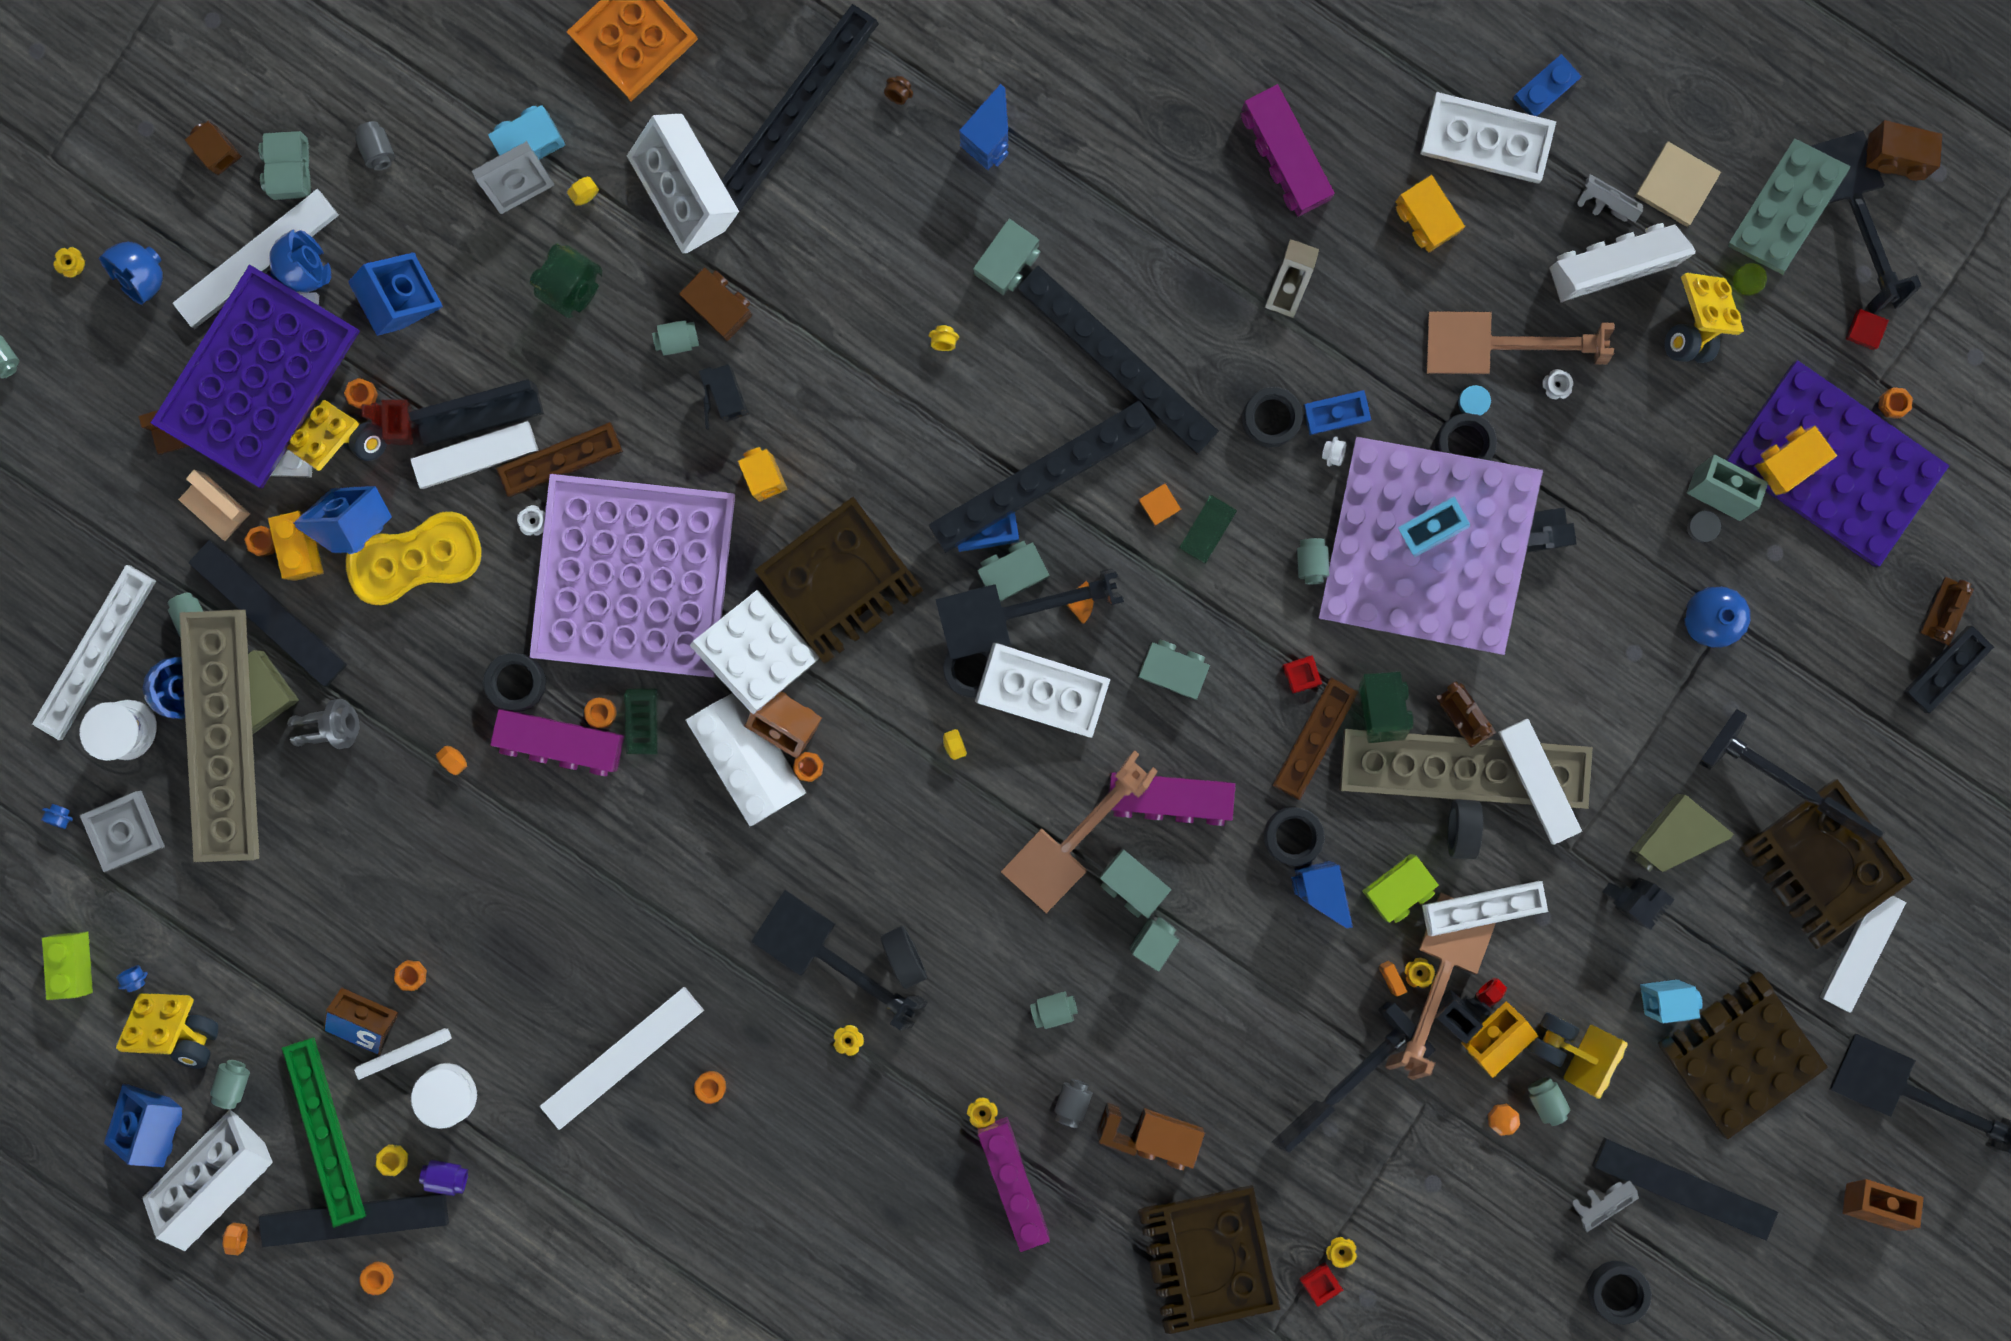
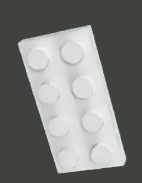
(1488, 137)
(1042, 690)

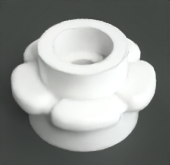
(1565, 381)
(1334, 452)
(524, 521)

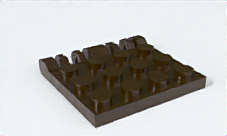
(834, 575)
(1827, 864)
(1746, 1059)
(1215, 1257)

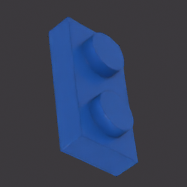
(1547, 86)
(1337, 412)
(999, 534)

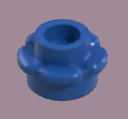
(56, 816)
(131, 979)

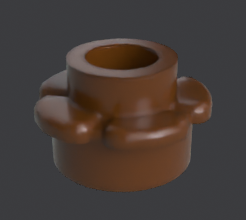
(898, 90)

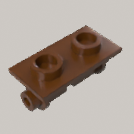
(1947, 610)
(1465, 714)

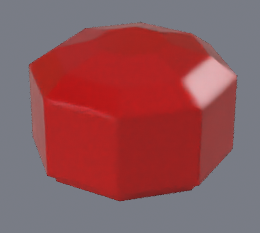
(1491, 992)

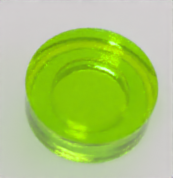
(1750, 279)

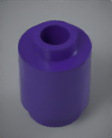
(443, 1178)

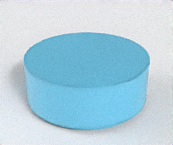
(1474, 400)

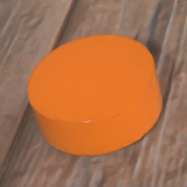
(600, 712)
(710, 1087)
(376, 1278)

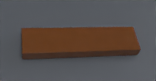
(559, 459)
(1315, 738)

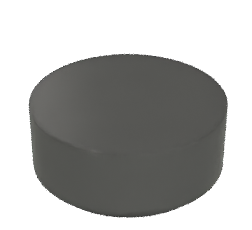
(1703, 526)

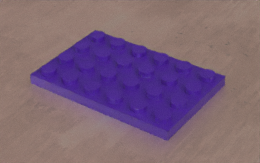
(255, 376)
(1871, 485)

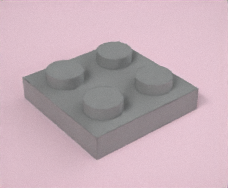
(513, 177)
(122, 831)

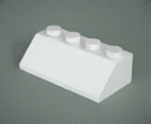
(681, 181)
(1620, 262)
(746, 762)
(206, 1181)

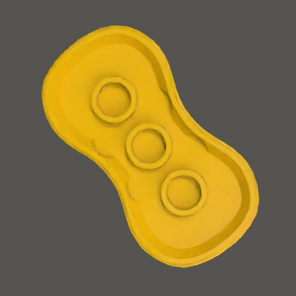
(434, 552)

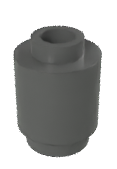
(374, 146)
(1073, 1103)

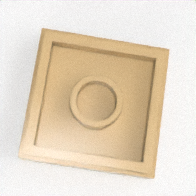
(1677, 184)

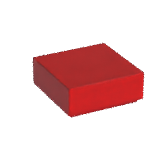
(1867, 329)
(1302, 674)
(1321, 1284)

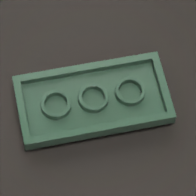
(1789, 206)

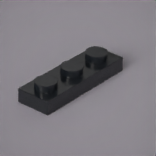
(1948, 669)

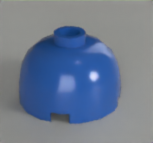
(297, 263)
(135, 269)
(1717, 616)
(165, 688)

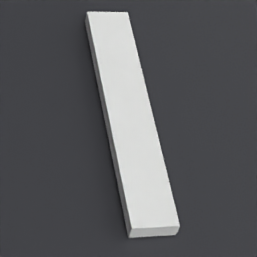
(214, 290)
(94, 652)
(621, 1058)

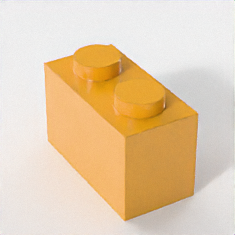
(1429, 214)
(1794, 460)
(762, 474)
(295, 551)
(1500, 1039)

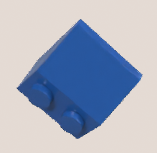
(987, 131)
(394, 293)
(345, 518)
(1323, 889)
(143, 1126)

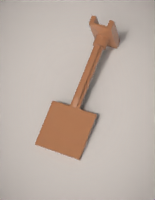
(1464, 342)
(1046, 868)
(1459, 949)

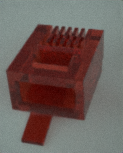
(393, 419)

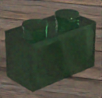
(1385, 707)

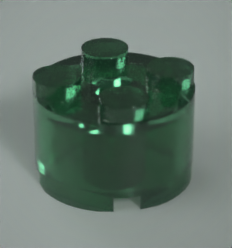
(566, 280)

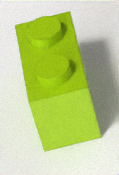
(1401, 889)
(67, 965)

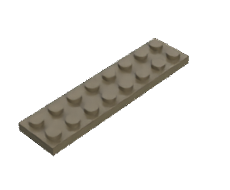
(219, 735)
(1453, 770)

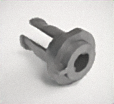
(336, 724)

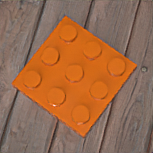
(632, 41)

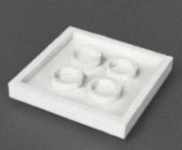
(754, 651)

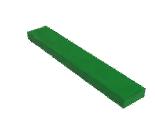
(323, 1132)

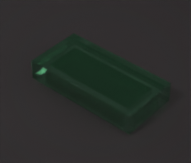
(1207, 529)

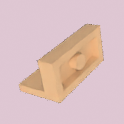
(213, 505)

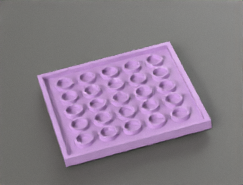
(630, 573)
(1453, 592)

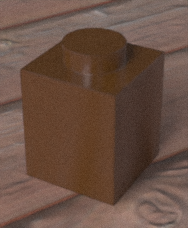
(212, 147)

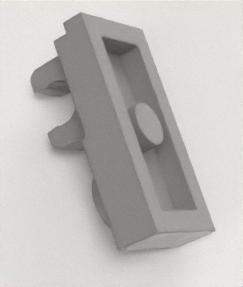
(1622, 205)
(1617, 1198)

